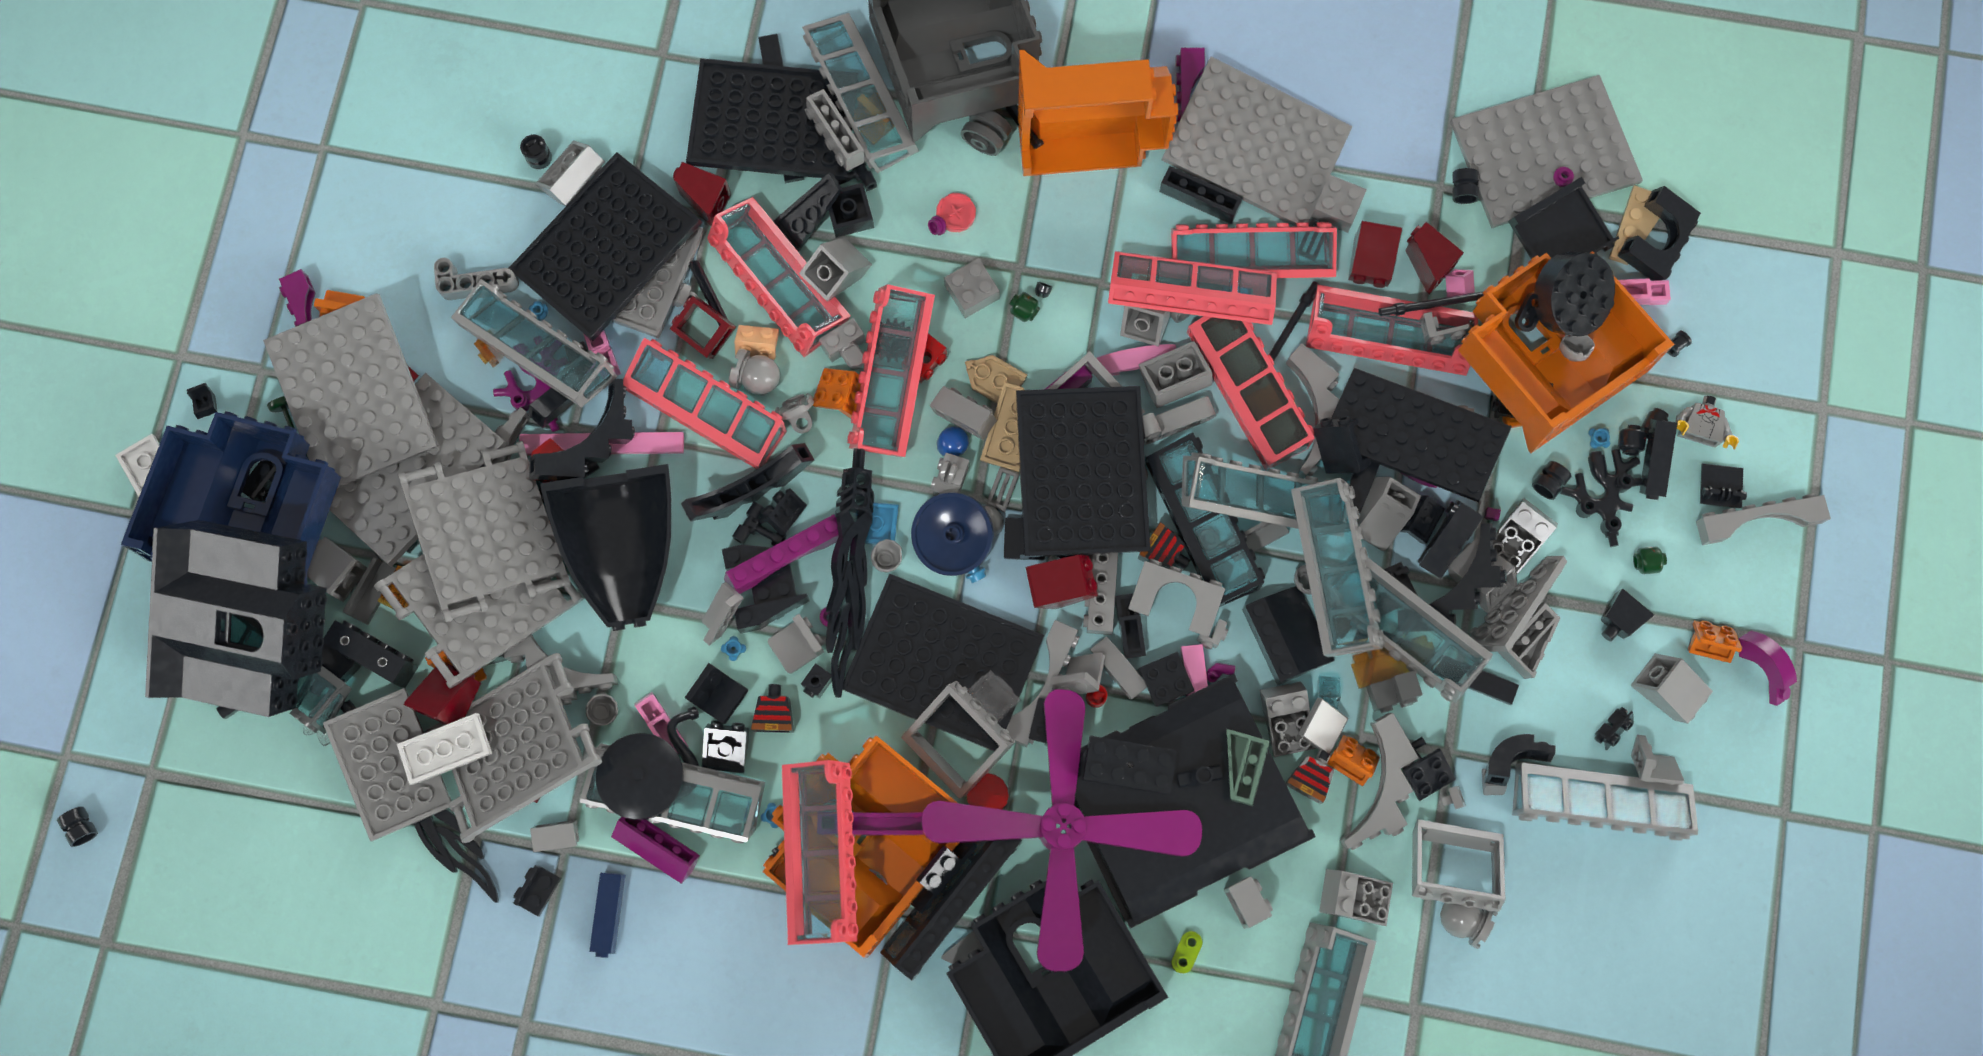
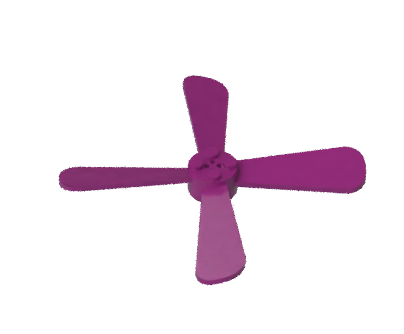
(1159, 832)

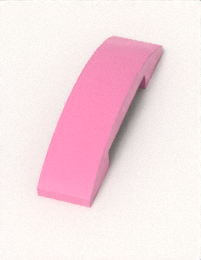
(1131, 358)

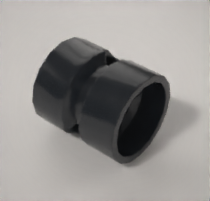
(536, 151)
(1465, 185)
(1551, 480)
(77, 826)

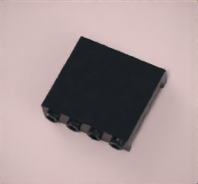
(1562, 224)

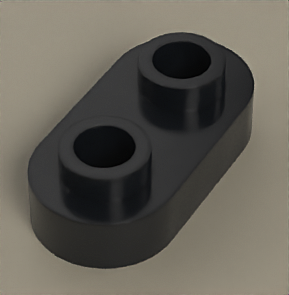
(1528, 312)

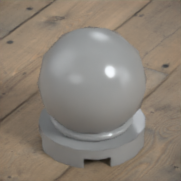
(756, 373)
(1467, 922)

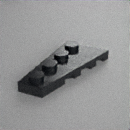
(807, 212)

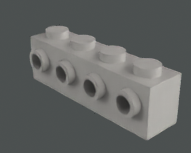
(835, 130)
(1101, 608)

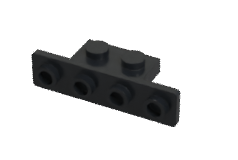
(939, 873)

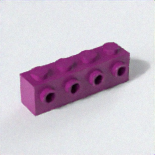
(656, 847)

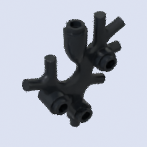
(1613, 485)

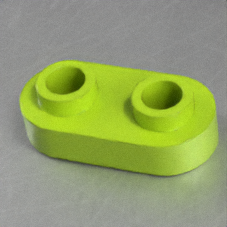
(1185, 951)

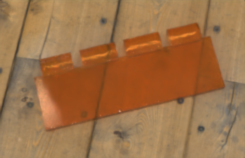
(1377, 669)

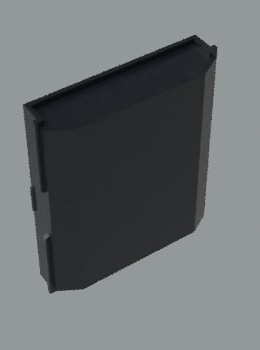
(1231, 831)

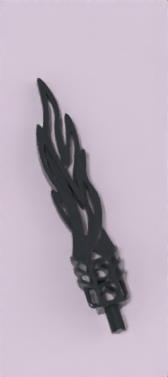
(851, 575)
(442, 853)

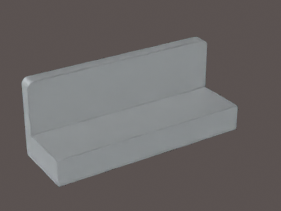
(1264, 534)
(721, 612)

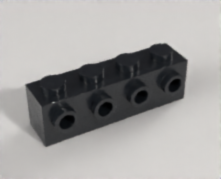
(1200, 195)

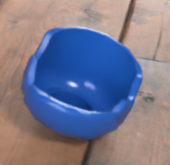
(953, 441)

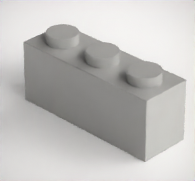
(963, 412)

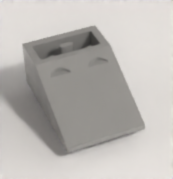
(1386, 511)
(1523, 534)
(1285, 713)
(1356, 897)

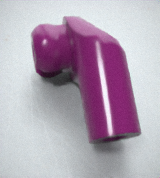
(1218, 670)

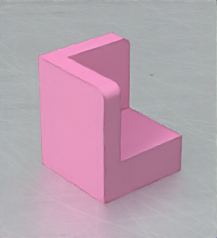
(1459, 282)

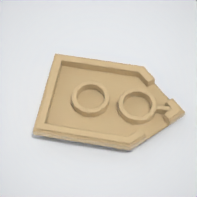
(989, 375)

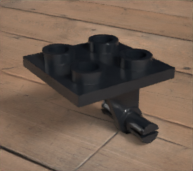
(1429, 772)

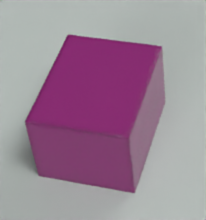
(1492, 514)

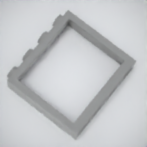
(1095, 367)
(936, 761)
(1464, 838)

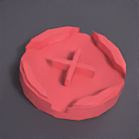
(956, 211)

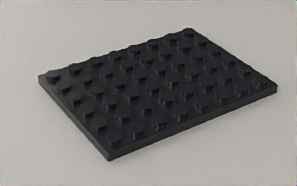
(758, 121)
(605, 246)
(1082, 471)
(908, 668)

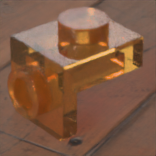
(485, 354)

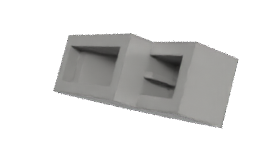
(1120, 668)

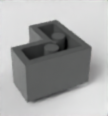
(1400, 689)

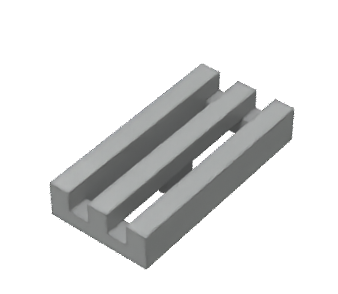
(997, 505)

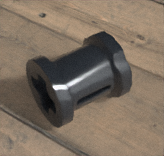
(1680, 340)

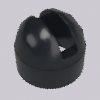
(1043, 288)

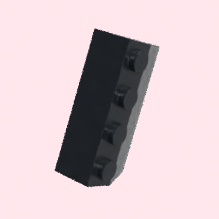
(1286, 634)

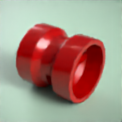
(1097, 698)

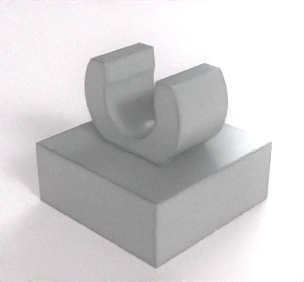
(683, 293)
(1454, 798)

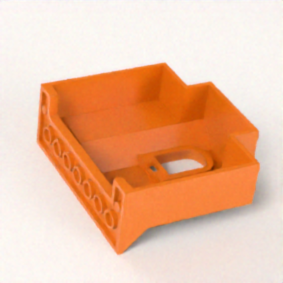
(1093, 114)
(1623, 352)
(880, 784)

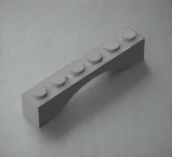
(1803, 512)
(1059, 643)

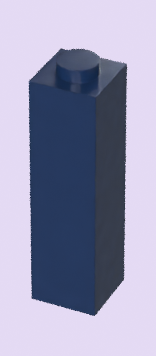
(607, 914)

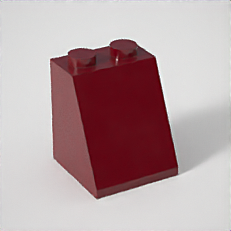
(702, 190)
(1374, 254)
(1431, 255)
(1061, 582)
(440, 702)

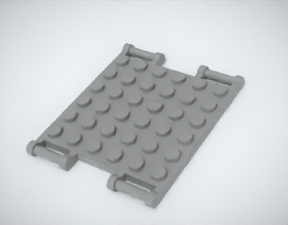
(483, 531)
(479, 636)
(529, 747)

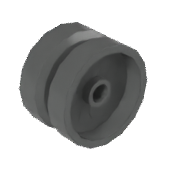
(986, 132)

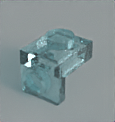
(1329, 690)

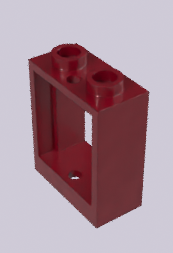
(719, 337)

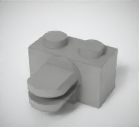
(845, 343)
(951, 474)

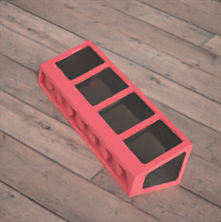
(1252, 389)

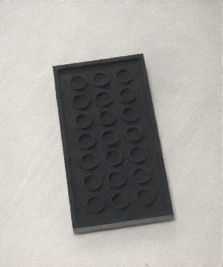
(1422, 434)

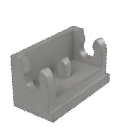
(554, 836)

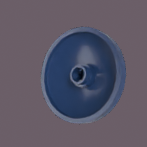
(952, 534)

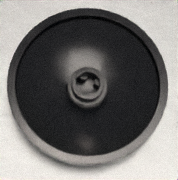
(639, 776)

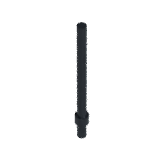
(1305, 301)
(1400, 308)

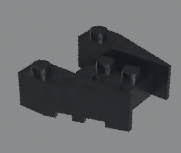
(1449, 538)
(771, 596)

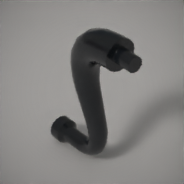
(684, 752)

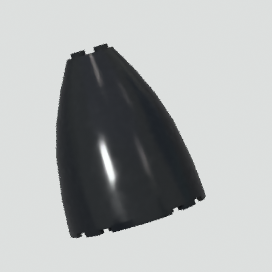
(614, 539)

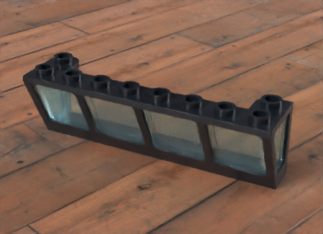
(1210, 538)
(924, 932)

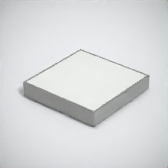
(1323, 726)

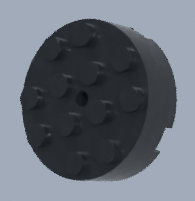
(1575, 293)

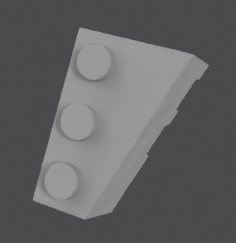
(1532, 642)

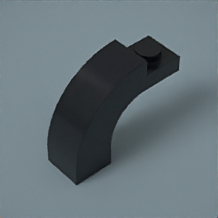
(1514, 749)

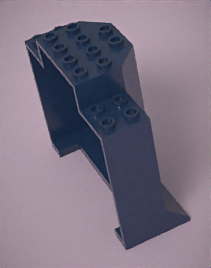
(206, 473)

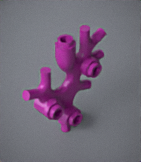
(515, 393)

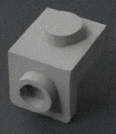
(1218, 634)

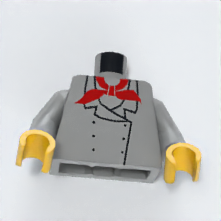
(1705, 424)

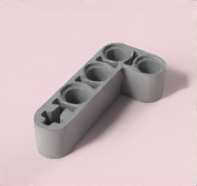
(457, 282)
(1176, 420)

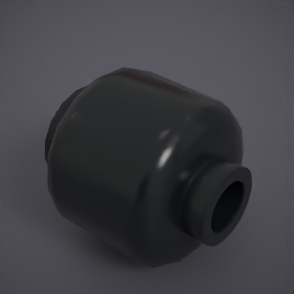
(1632, 440)

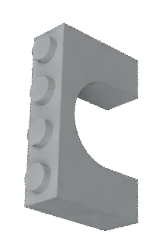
(1207, 594)

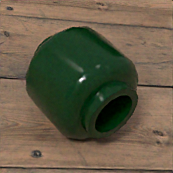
(1024, 307)
(1649, 560)

